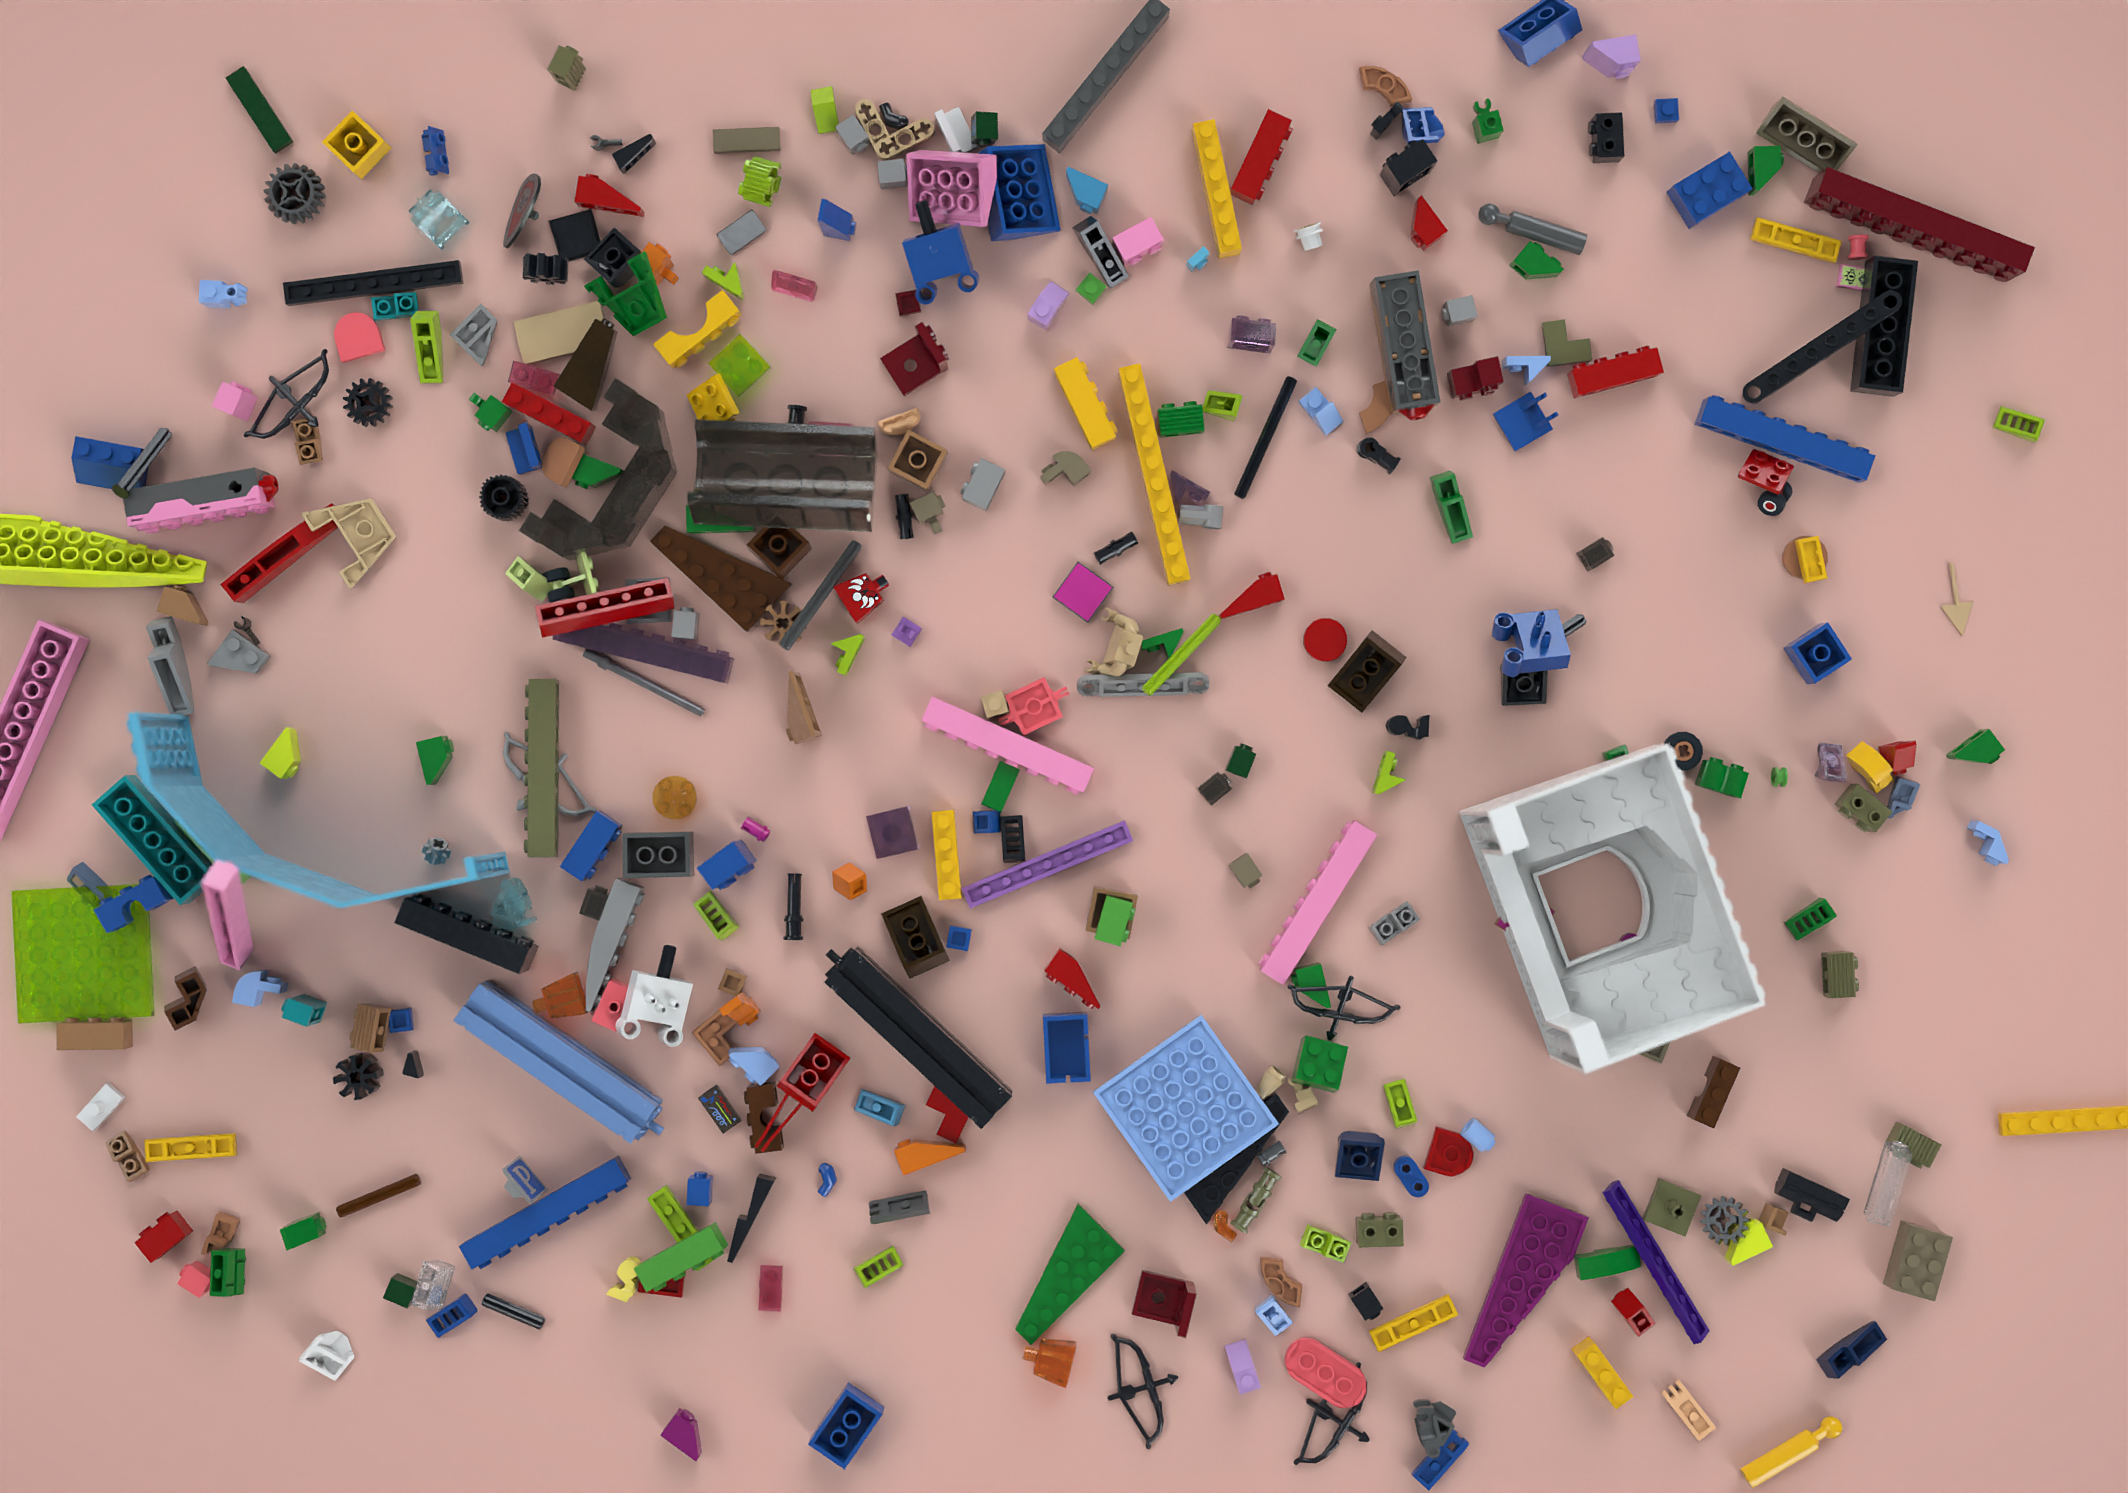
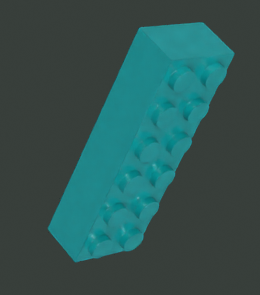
(154, 838)

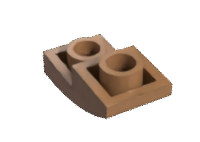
(308, 442)
(128, 1156)

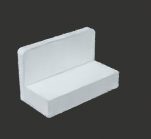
(955, 130)

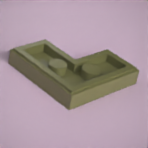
(1562, 350)

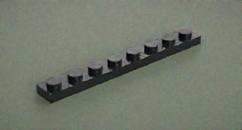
(373, 283)

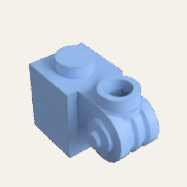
(220, 295)

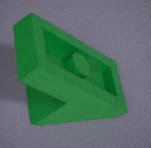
(1316, 342)
(1168, 640)

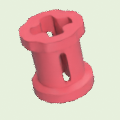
(1858, 247)

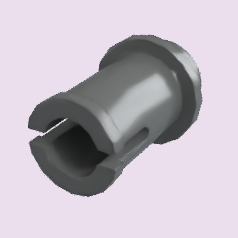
(1271, 1153)

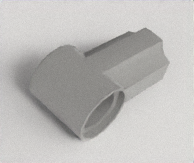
(1206, 516)

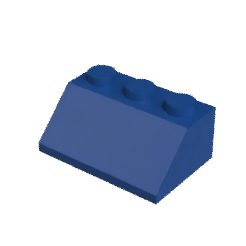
(1541, 30)
(103, 462)

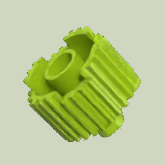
(760, 180)

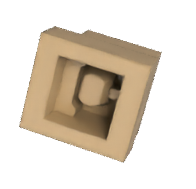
(1305, 1097)

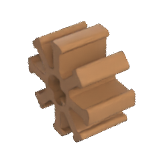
(784, 615)

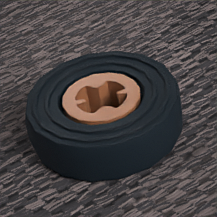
(1693, 748)

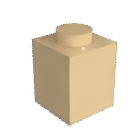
(994, 704)

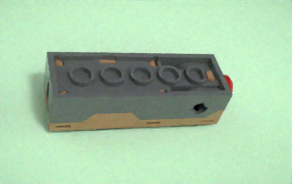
(1405, 344)

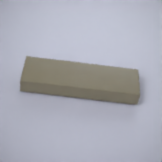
(746, 140)

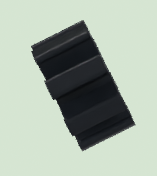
(545, 268)
(362, 1085)

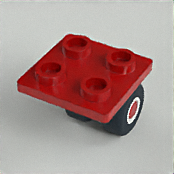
(1771, 475)

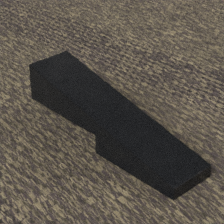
(744, 1223)

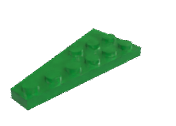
(1074, 1266)

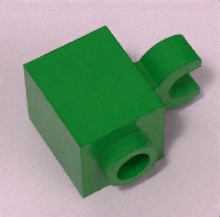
(1486, 124)
(491, 412)

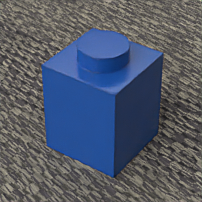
(699, 1189)

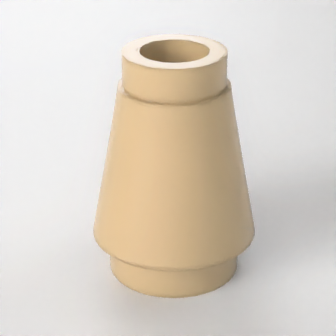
(1270, 1082)

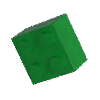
(1319, 1064)

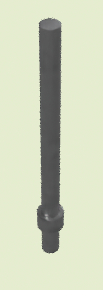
(605, 663)

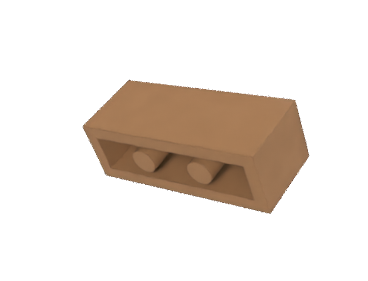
(94, 1034)

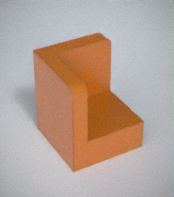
(849, 881)

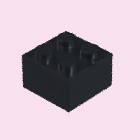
(1408, 167)

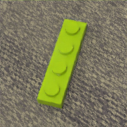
(673, 1216)

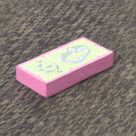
(1850, 277)

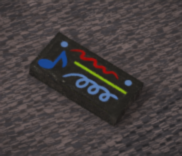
(719, 1108)

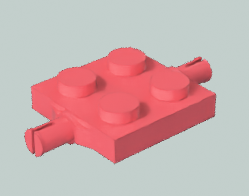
(1033, 706)

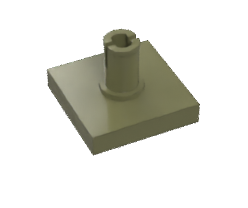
(1671, 1207)

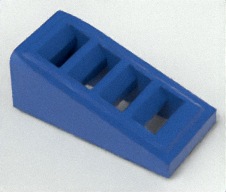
(463, 1306)

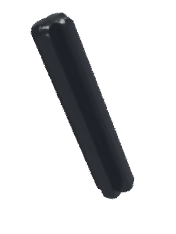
(513, 1311)

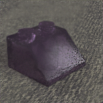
(1252, 335)
(892, 832)

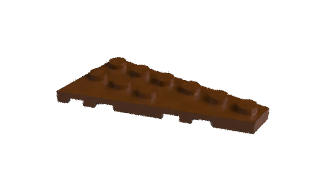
(730, 582)

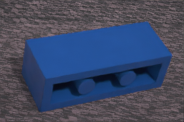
(591, 846)

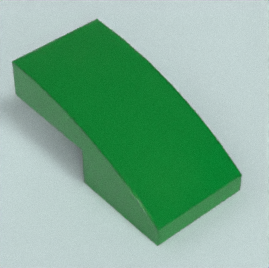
(1000, 786)

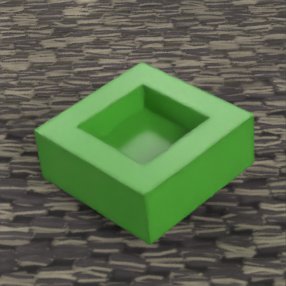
(1091, 288)

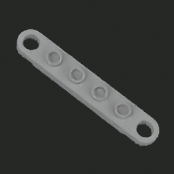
(1132, 684)

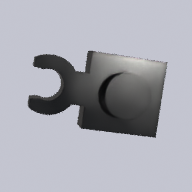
(1381, 123)

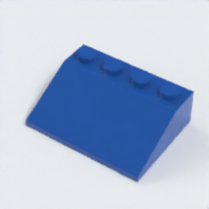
(1022, 194)

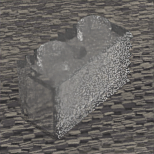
(432, 1285)

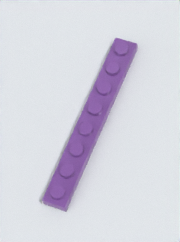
(1047, 864)

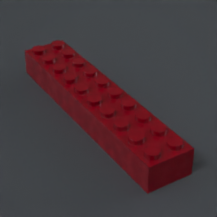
(1918, 225)

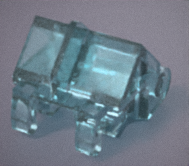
(431, 211)
(511, 905)

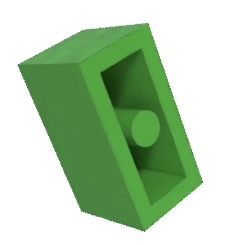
(1114, 920)

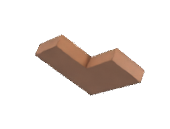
(712, 1036)

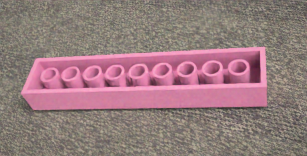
(32, 706)

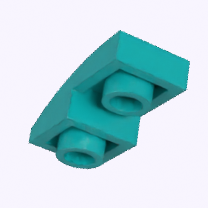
(394, 307)

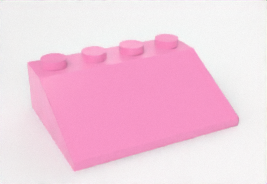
(954, 184)

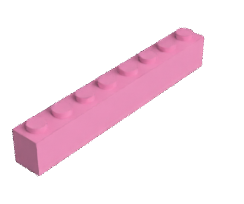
(1007, 744)
(1317, 902)
(228, 914)

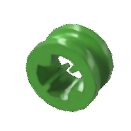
(1779, 776)

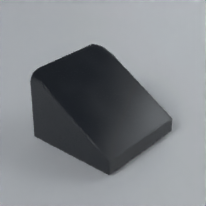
(413, 1065)

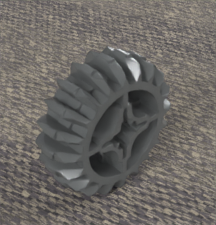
(310, 205)

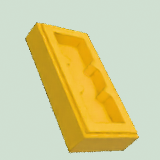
(1811, 559)

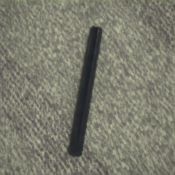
(1265, 437)

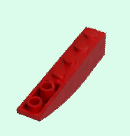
(274, 560)

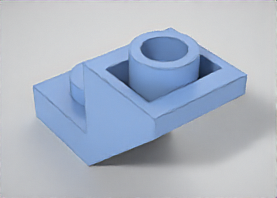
(1993, 845)

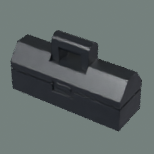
(1802, 1190)

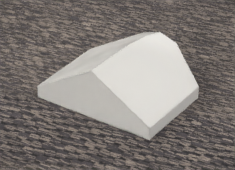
(328, 1354)

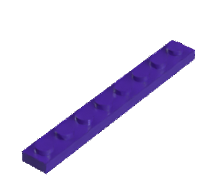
(1656, 1262)

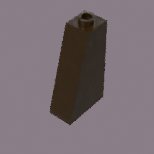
(589, 364)

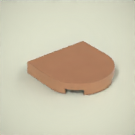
(561, 460)

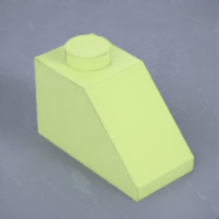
(529, 579)

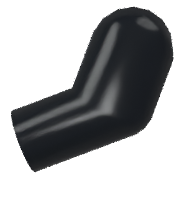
(893, 120)

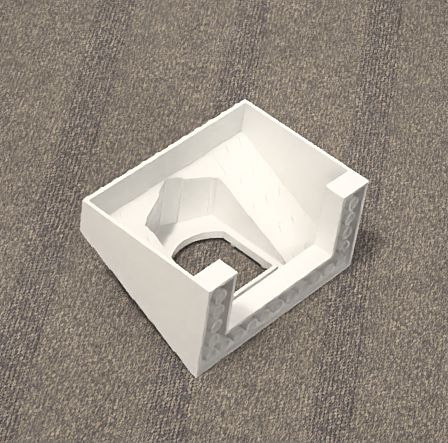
(1688, 951)

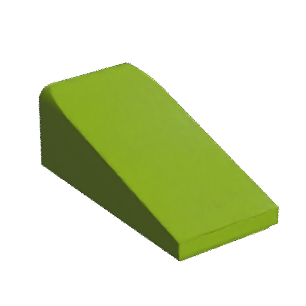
(1400, 1104)

